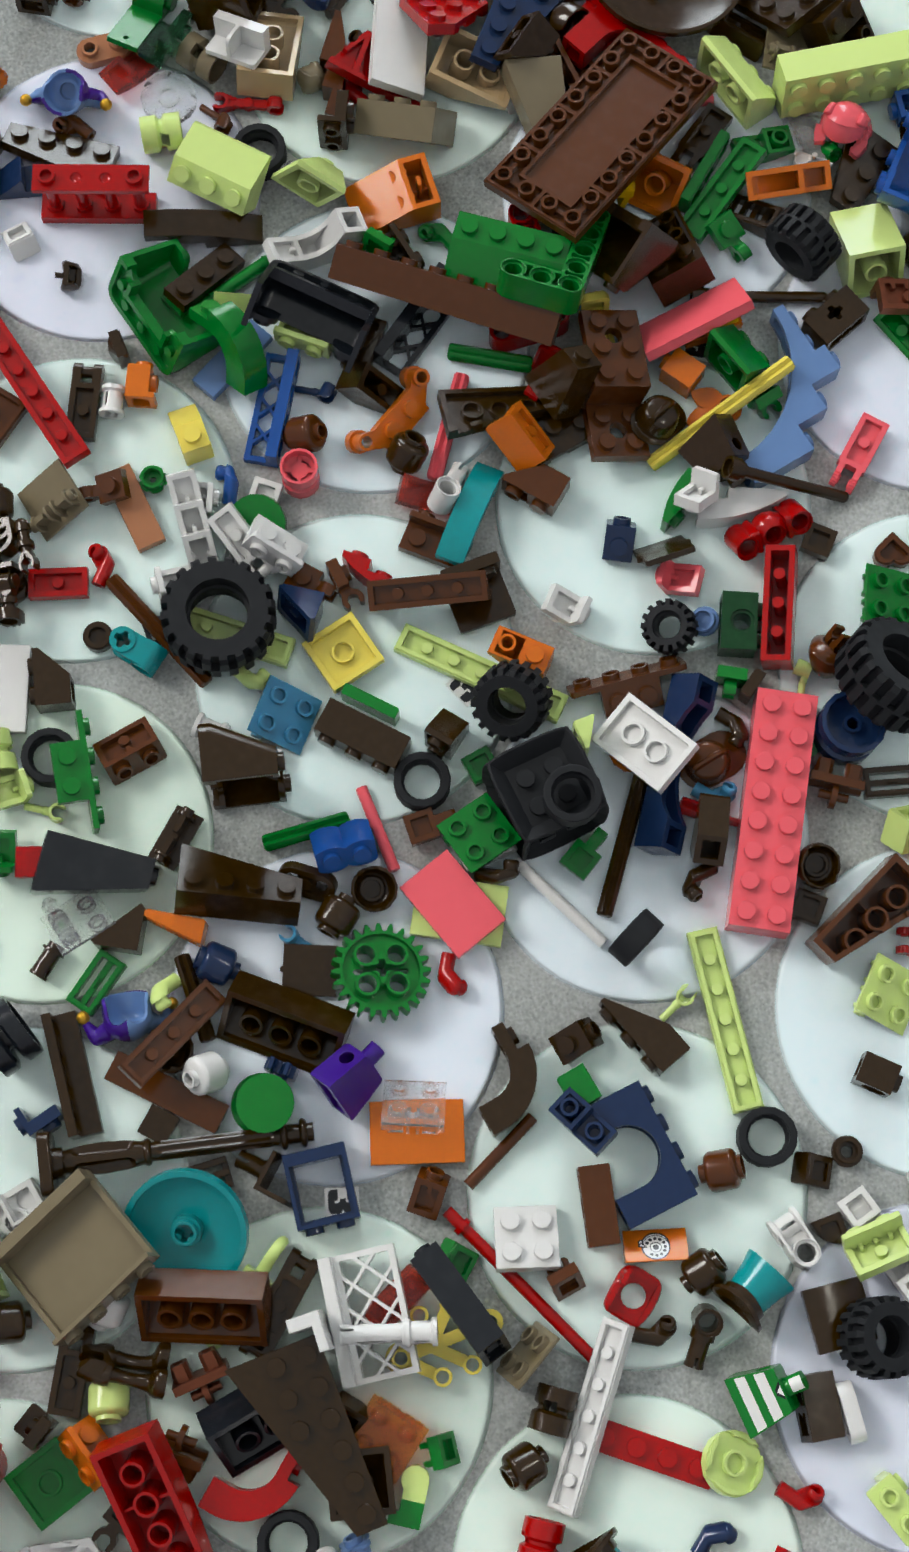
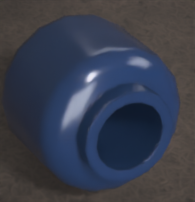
(216, 963)

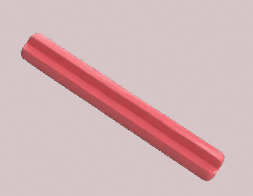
(442, 445)

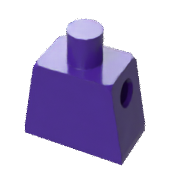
(349, 1077)

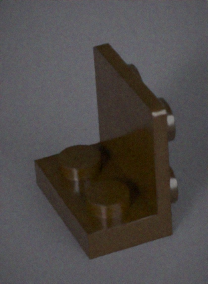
(479, 614)

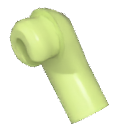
(252, 680)
(162, 989)

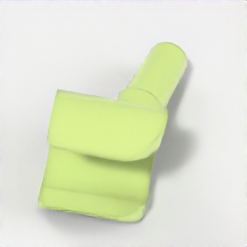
(803, 670)
(44, 810)
(677, 1003)

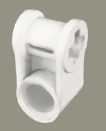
(793, 1237)

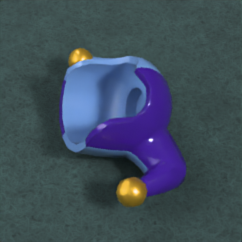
(67, 94)
(125, 1018)

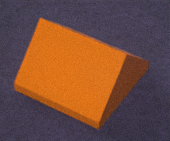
(660, 185)

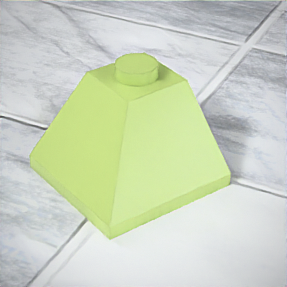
(312, 179)

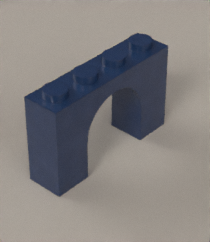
(671, 1182)

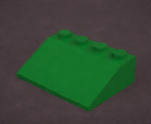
(484, 242)

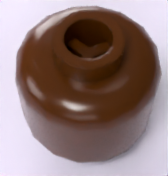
(305, 433)
(722, 1170)

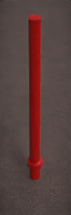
(462, 1227)

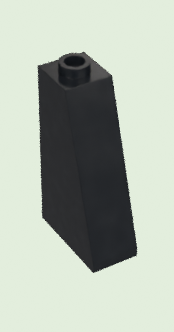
(88, 867)
(460, 1303)

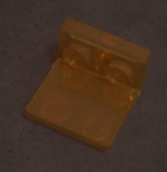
(394, 1428)

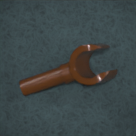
(222, 120)

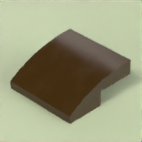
(825, 1307)

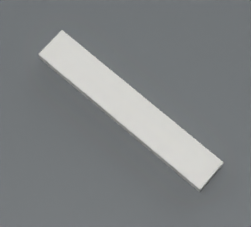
(590, 1417)

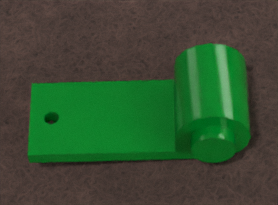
(139, 22)

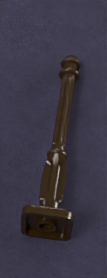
(128, 1154)

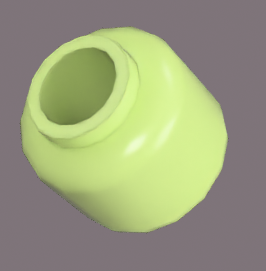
(108, 1403)

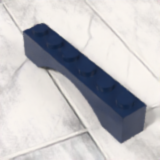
(661, 821)

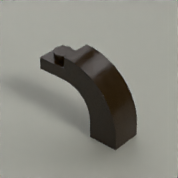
(514, 1101)

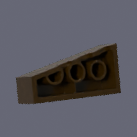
(234, 889)

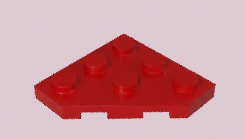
(443, 16)

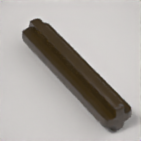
(190, 983)

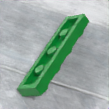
(723, 187)

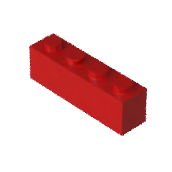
(779, 607)

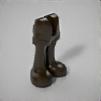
(102, 1362)

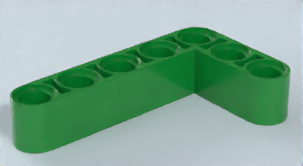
(552, 288)

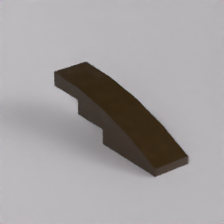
(203, 226)

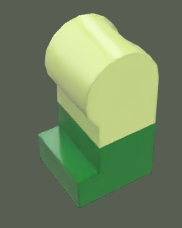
(415, 1485)

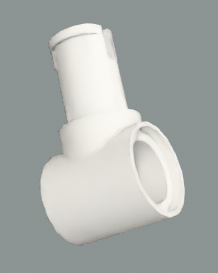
(447, 490)

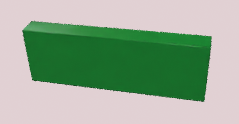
(704, 171)

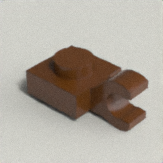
(109, 488)
(311, 578)
(340, 578)
(422, 825)

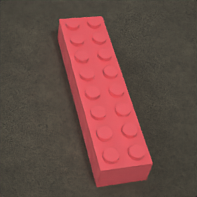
(771, 813)

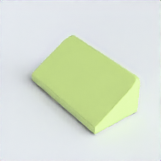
(582, 730)

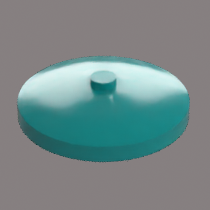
(191, 1220)

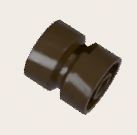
(553, 1422)

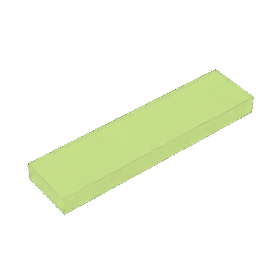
(221, 627)

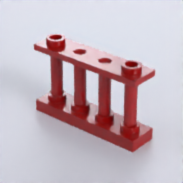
(93, 193)

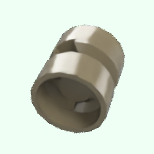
(193, 57)

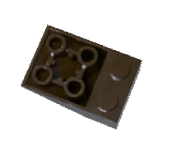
(686, 269)

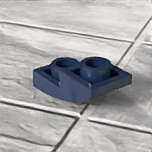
(583, 1121)

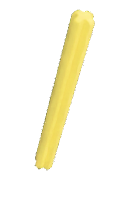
(728, 406)

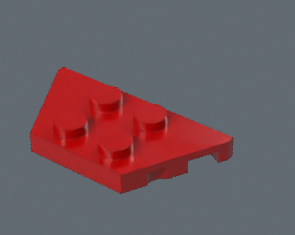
(354, 65)

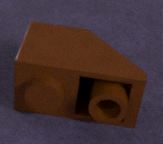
(537, 486)

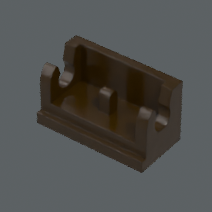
(819, 1409)

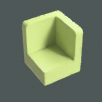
(896, 829)

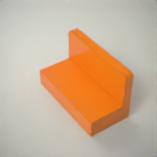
(520, 437)

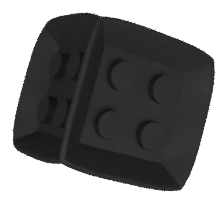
(517, 783)

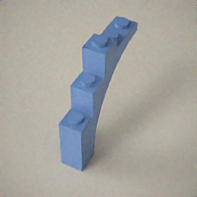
(786, 443)

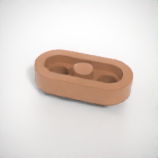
(103, 54)

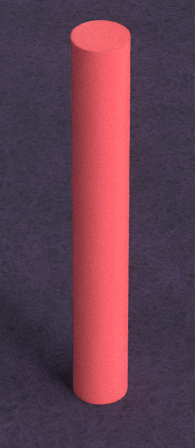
(377, 829)

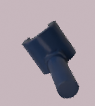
(325, 393)

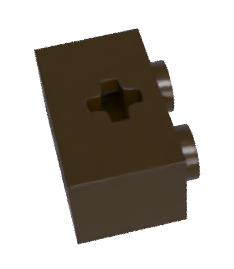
(834, 318)

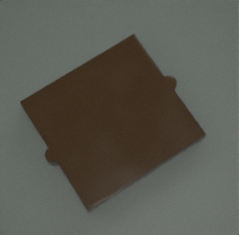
(664, 551)
(309, 969)

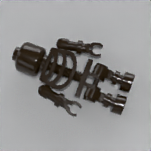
(13, 538)

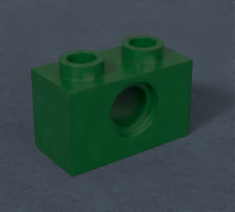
(731, 640)

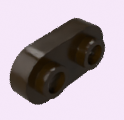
(311, 885)

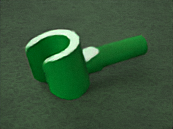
(831, 151)

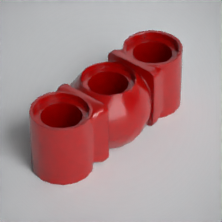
(768, 529)

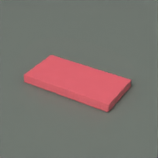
(694, 318)

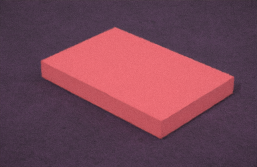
(452, 904)

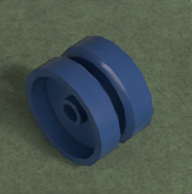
(844, 732)

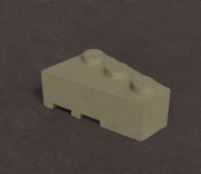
(405, 121)

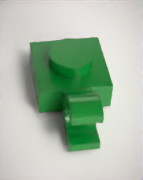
(726, 234)
(582, 856)

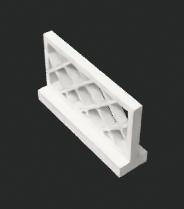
(340, 1313)

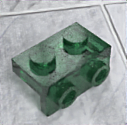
(165, 40)

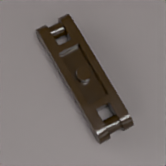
(285, 1298)

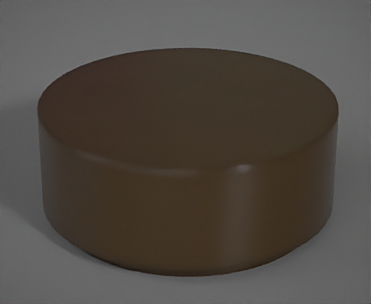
(97, 637)

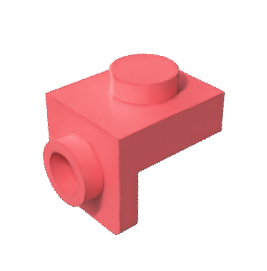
(680, 578)

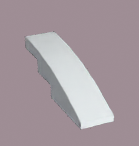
(191, 516)

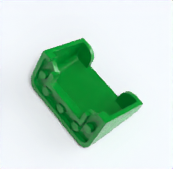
(136, 294)

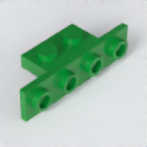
(73, 772)

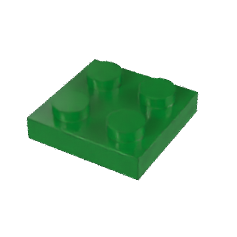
(47, 1484)

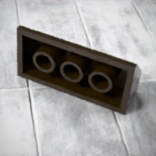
(282, 1022)

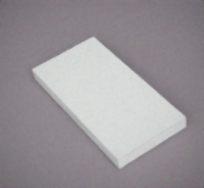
(397, 51)

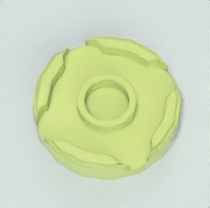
(732, 1463)

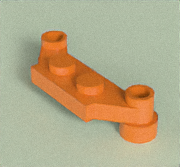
(399, 417)

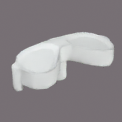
(802, 157)

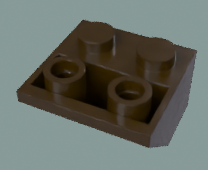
(836, 24)

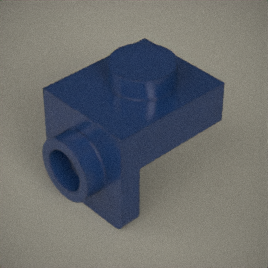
(619, 539)
(46, 1121)

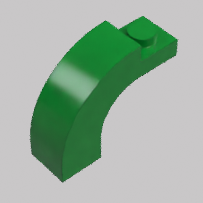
(240, 344)

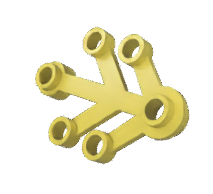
(442, 1349)

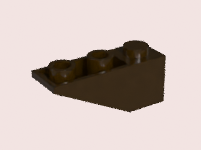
(651, 1037)

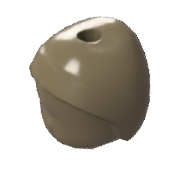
(310, 77)

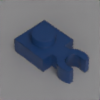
(282, 1069)

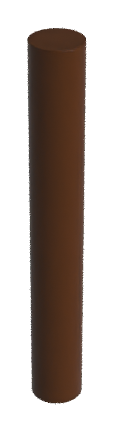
(500, 1151)

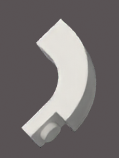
(319, 244)

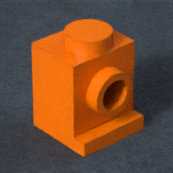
(141, 385)

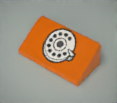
(655, 1245)

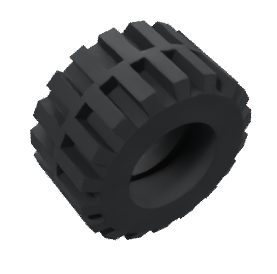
(802, 242)
(496, 716)
(859, 1339)

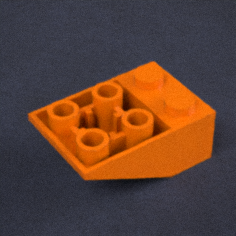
(397, 194)

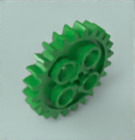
(377, 946)

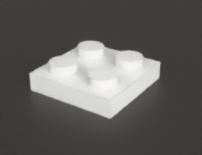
(526, 1238)

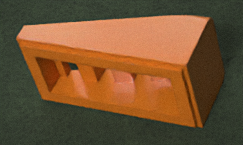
(186, 927)

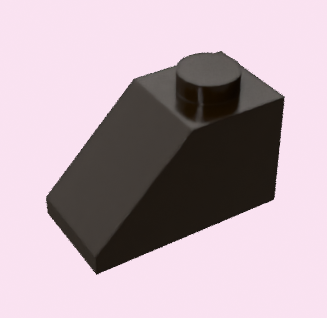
(529, 38)
(368, 387)

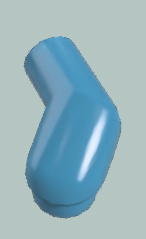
(728, 789)

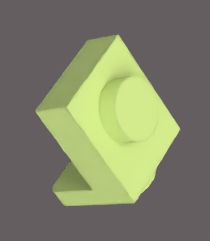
(15, 789)

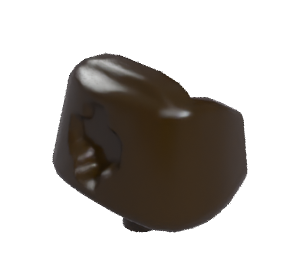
(71, 276)

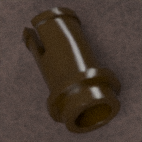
(46, 961)

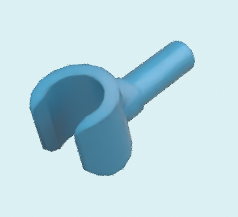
(295, 939)

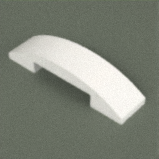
(860, 1210)

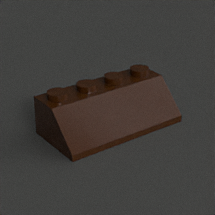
(204, 1306)

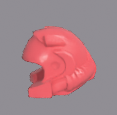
(844, 124)

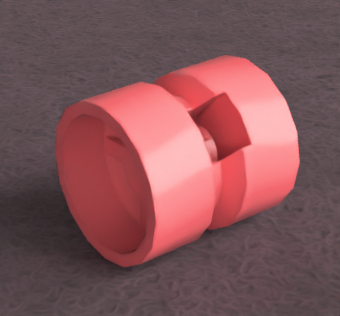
(300, 473)

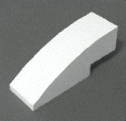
(738, 506)

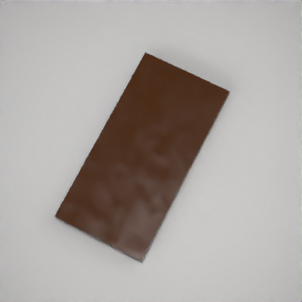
(600, 135)

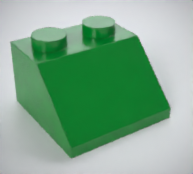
(734, 356)

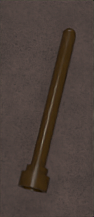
(776, 296)
(736, 469)

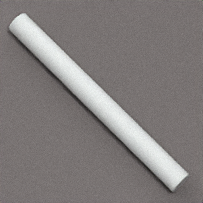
(561, 903)

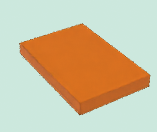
(419, 1148)

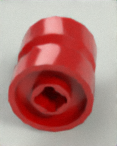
(541, 1534)

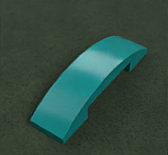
(468, 513)

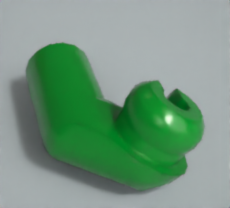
(435, 233)

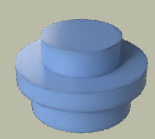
(707, 620)

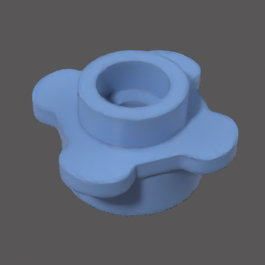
(352, 1543)

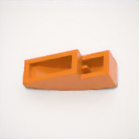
(788, 180)

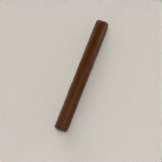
(150, 622)

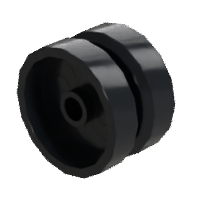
(15, 1034)

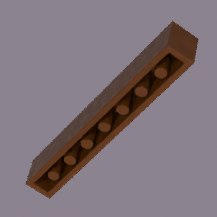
(441, 292)

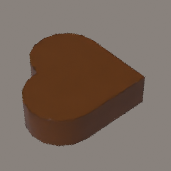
(891, 552)

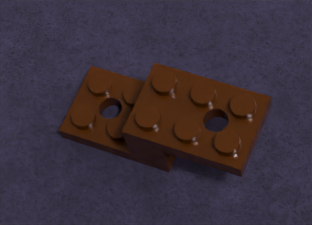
(617, 387)

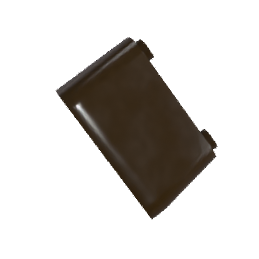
(631, 250)
(241, 768)

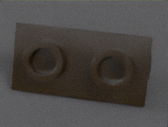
(178, 830)

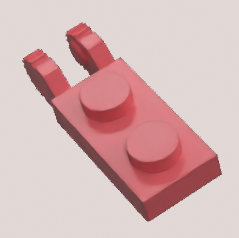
(860, 450)

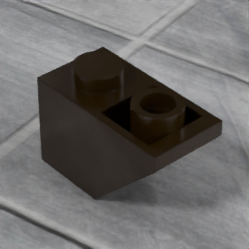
(52, 684)
(445, 734)
(710, 830)

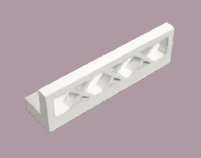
(318, 1322)

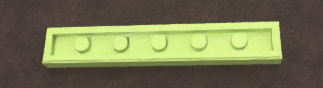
(462, 665)
(724, 1020)

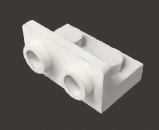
(275, 546)

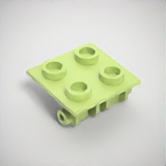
(885, 994)

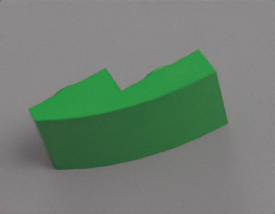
(774, 139)
(673, 514)

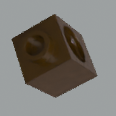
(877, 1075)

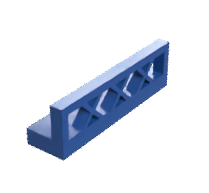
(279, 410)

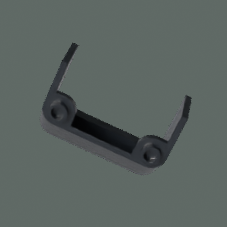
(313, 307)

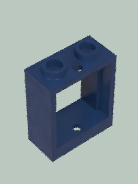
(314, 1156)

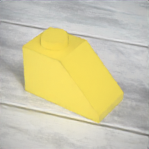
(191, 434)

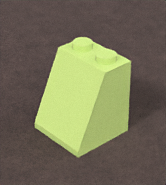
(869, 247)

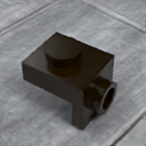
(576, 1040)

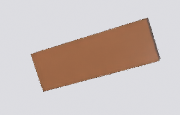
(139, 516)

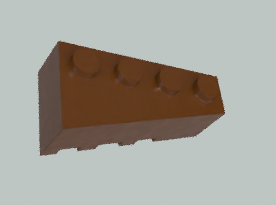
(866, 912)

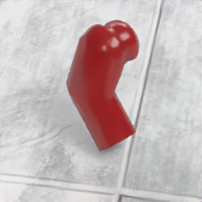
(103, 562)
(801, 1498)

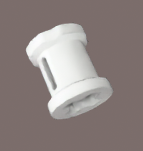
(112, 401)

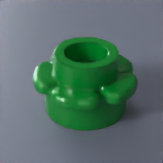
(152, 472)

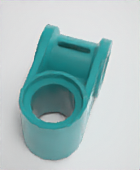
(141, 653)

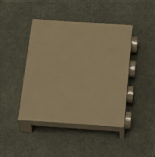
(75, 1256)

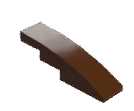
(333, 45)

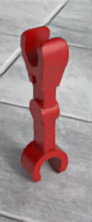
(272, 105)

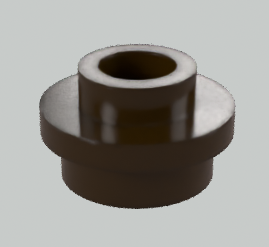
(853, 1144)

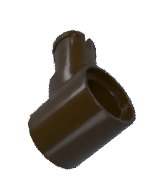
(701, 1335)

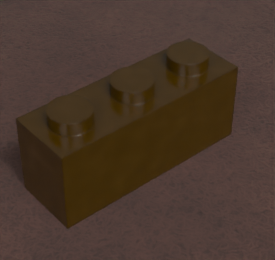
(361, 737)

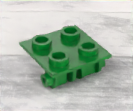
(885, 593)
(478, 833)

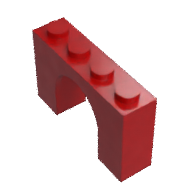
(597, 33)

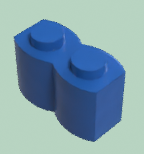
(343, 845)

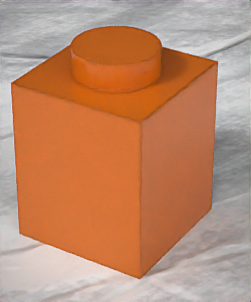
(681, 372)

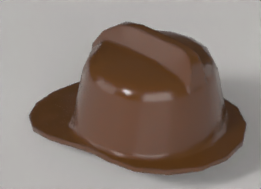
(713, 761)

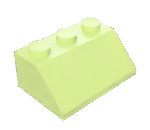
(737, 80)
(219, 169)

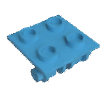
(284, 715)

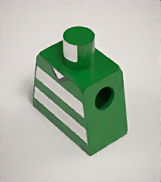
(765, 1395)

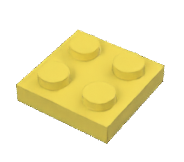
(343, 652)

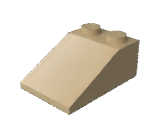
(278, 69)
(462, 80)

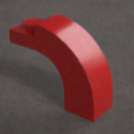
(243, 1504)

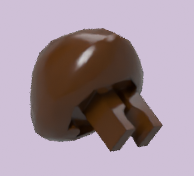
(824, 649)

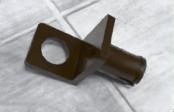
(263, 1170)

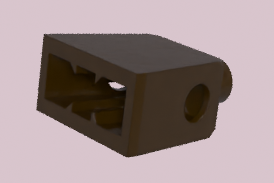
(715, 442)

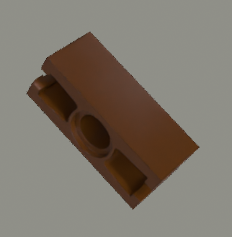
(598, 1205)

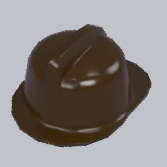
(657, 420)

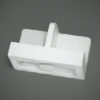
(239, 40)

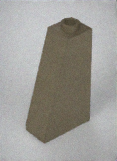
(533, 86)

